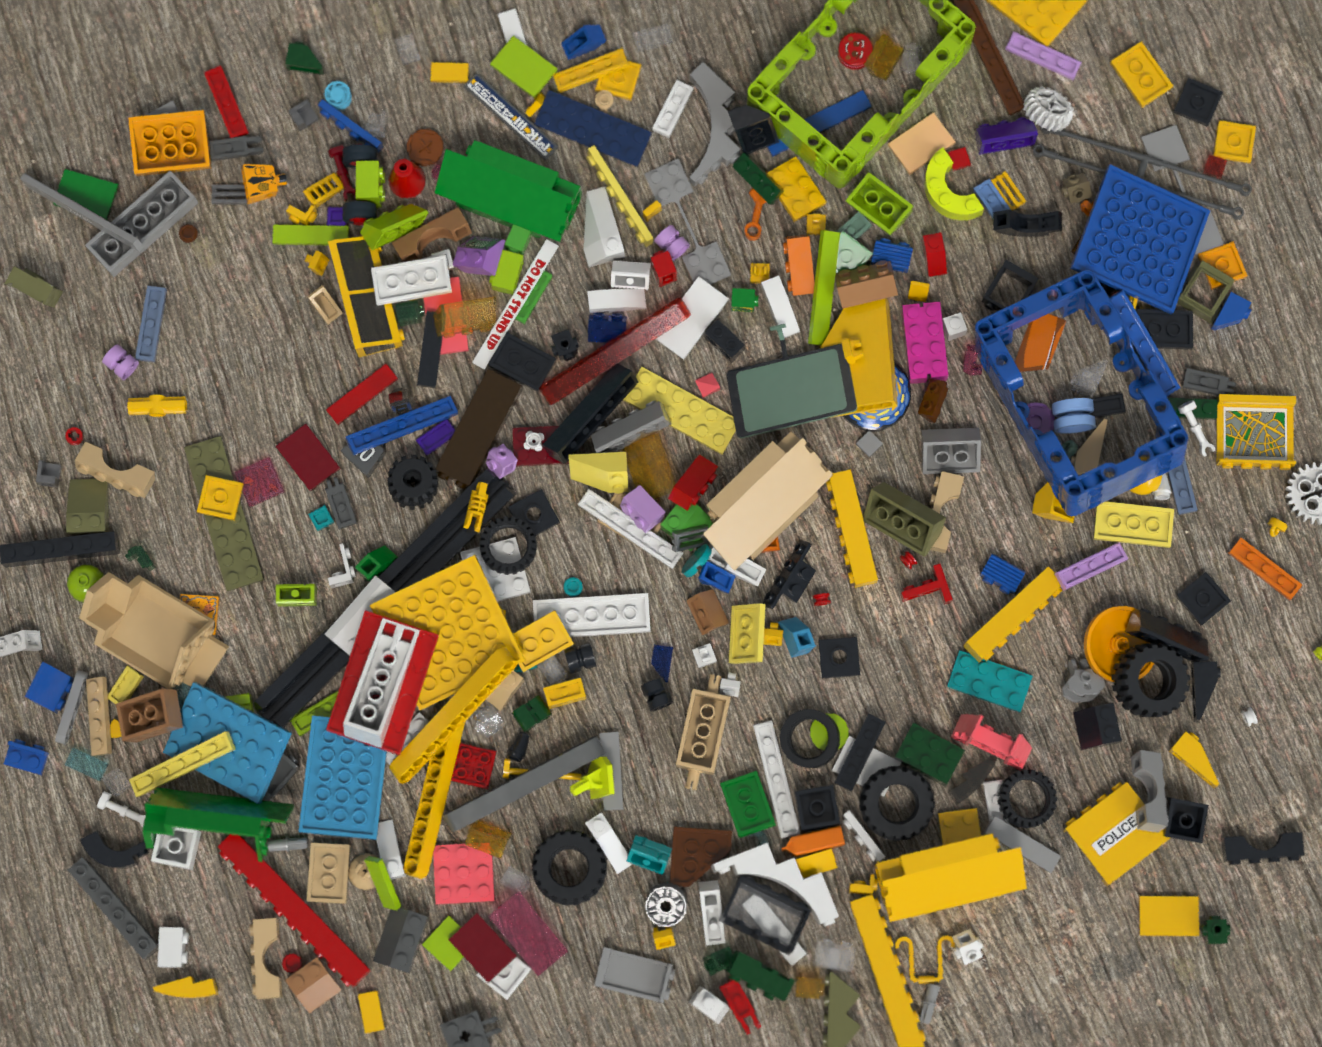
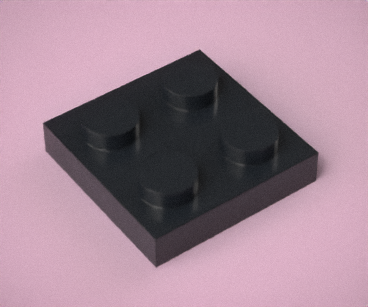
(1198, 102)
(1203, 598)

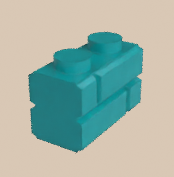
(649, 854)

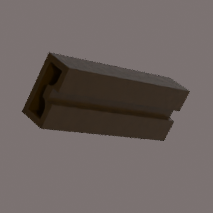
(478, 429)

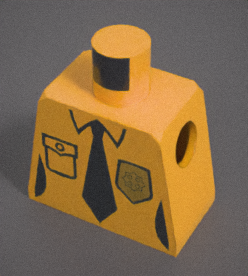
(261, 182)

